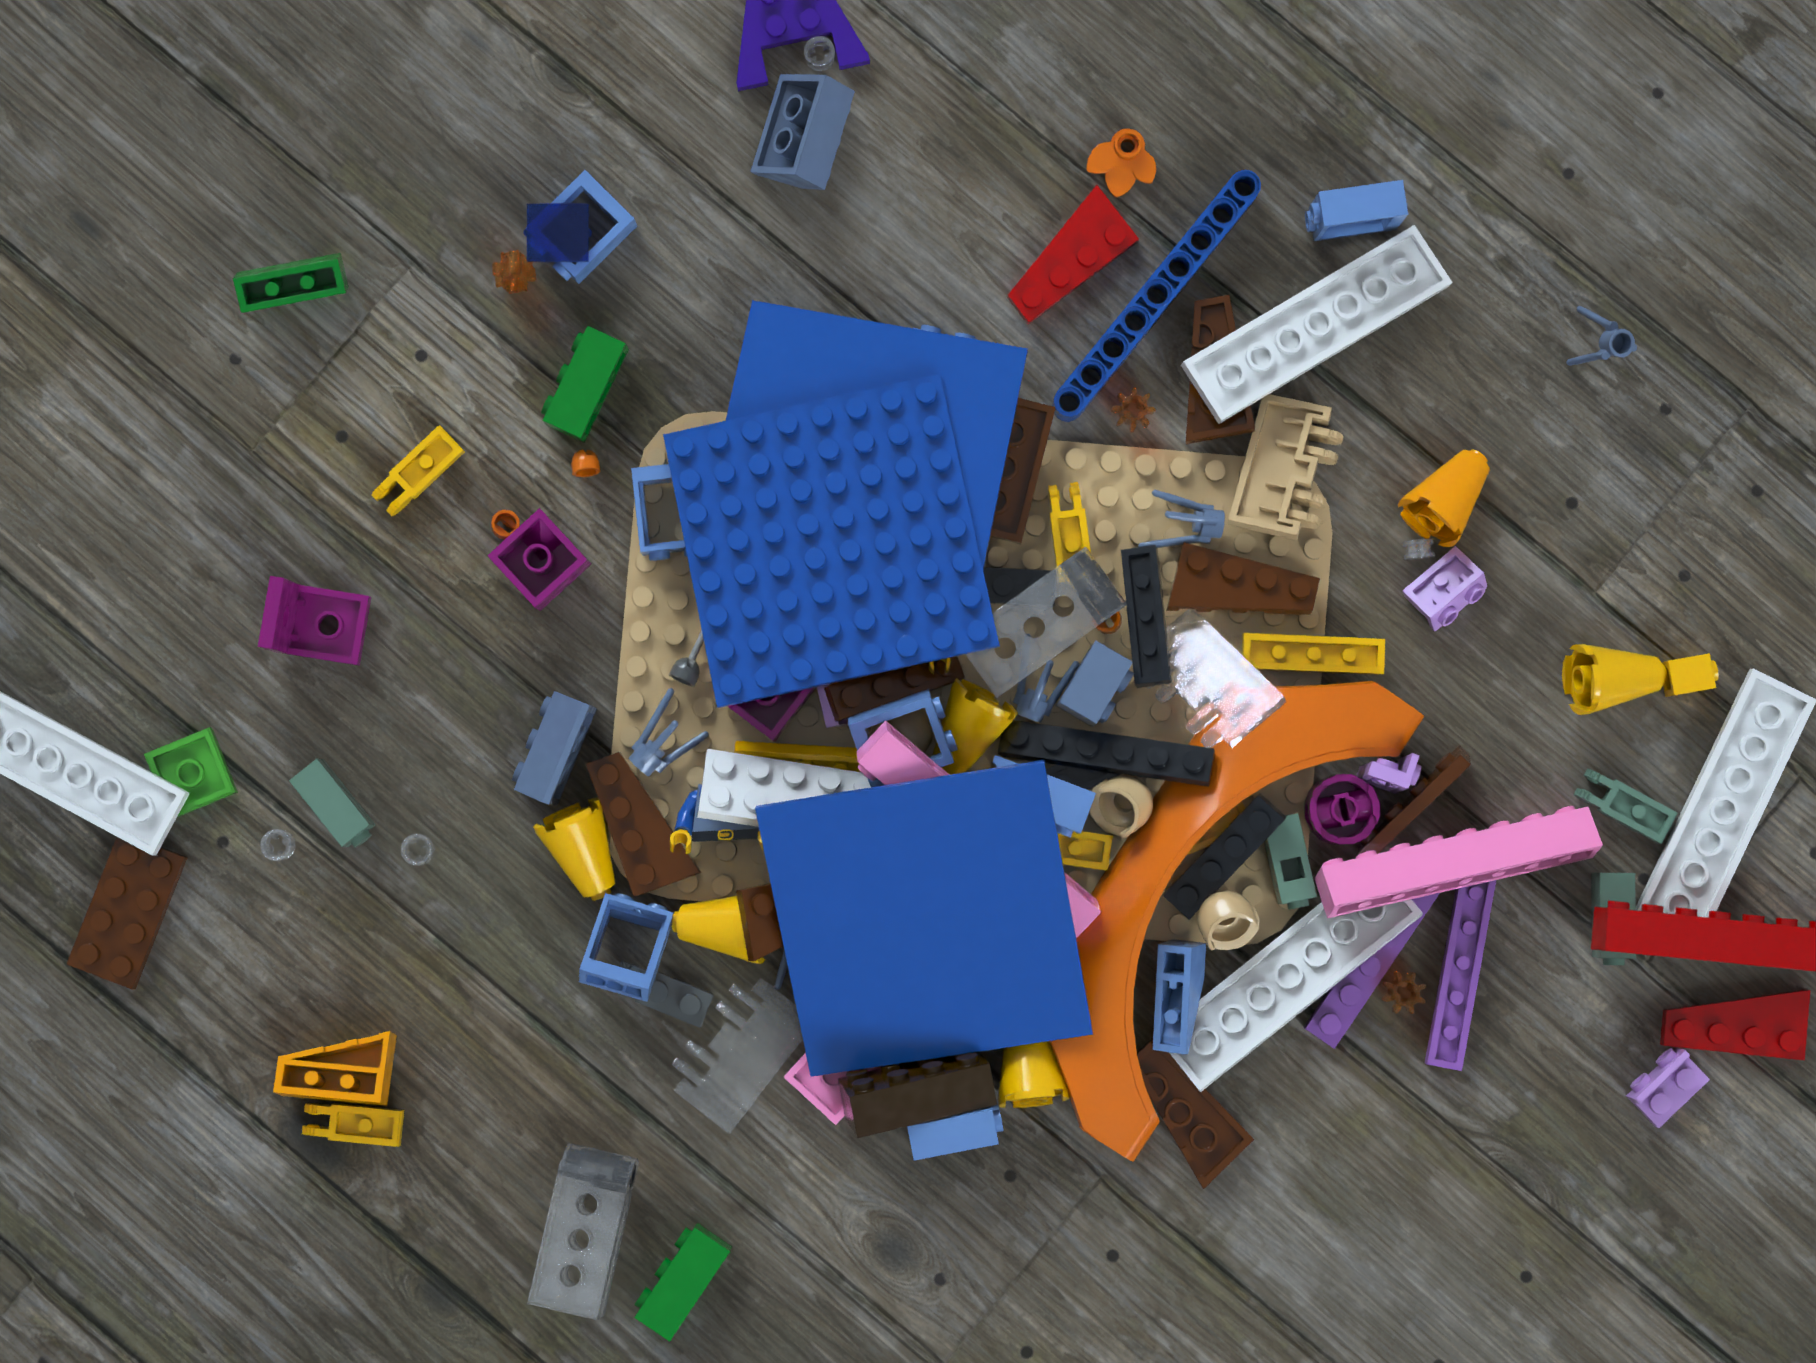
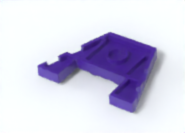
(788, 22)

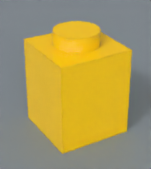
(1690, 675)

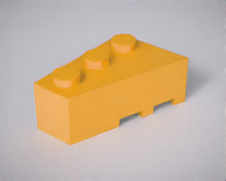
(340, 1072)

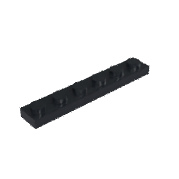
(1107, 752)

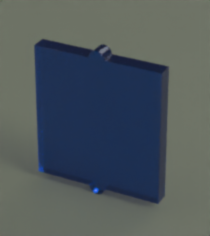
(558, 232)

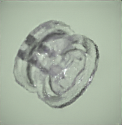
(829, 58)
(1418, 549)
(415, 839)
(287, 840)

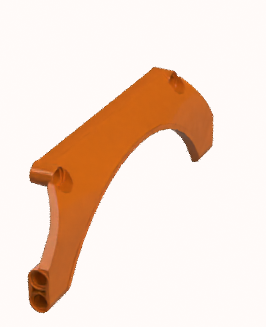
(1308, 730)

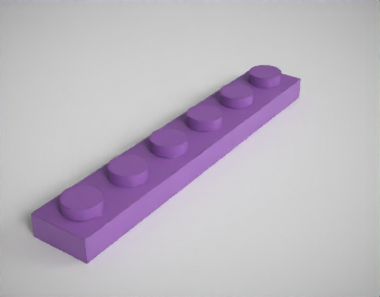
(1459, 976)
(1350, 994)

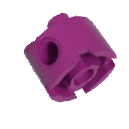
(1341, 809)

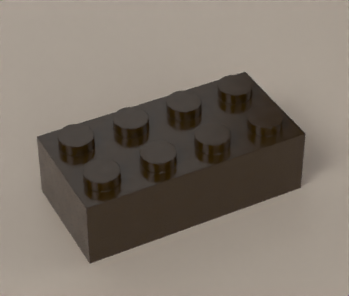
(915, 1092)

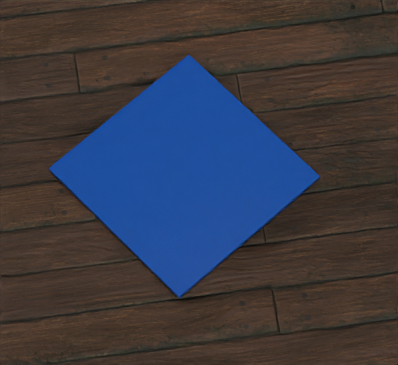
(813, 355)
(830, 541)
(925, 918)

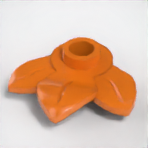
(1122, 167)

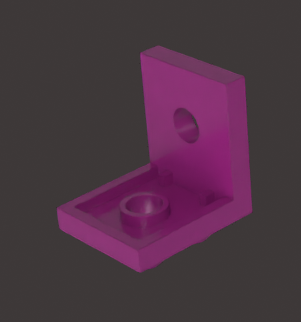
(295, 616)

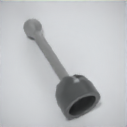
(686, 669)

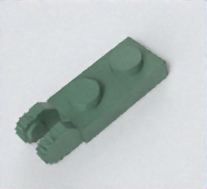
(1629, 807)

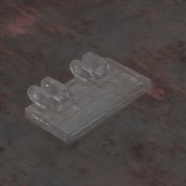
(1216, 673)
(746, 1056)

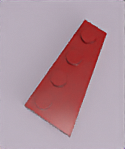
(1080, 249)
(1751, 1026)

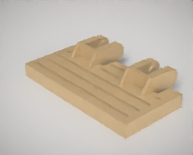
(1278, 462)

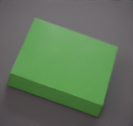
(195, 766)

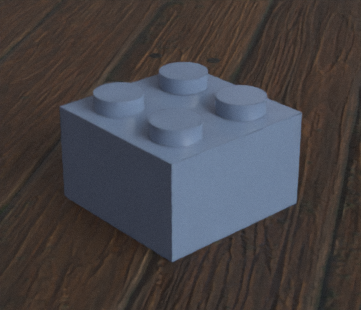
(1095, 684)

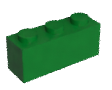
(290, 282)
(584, 383)
(681, 1281)

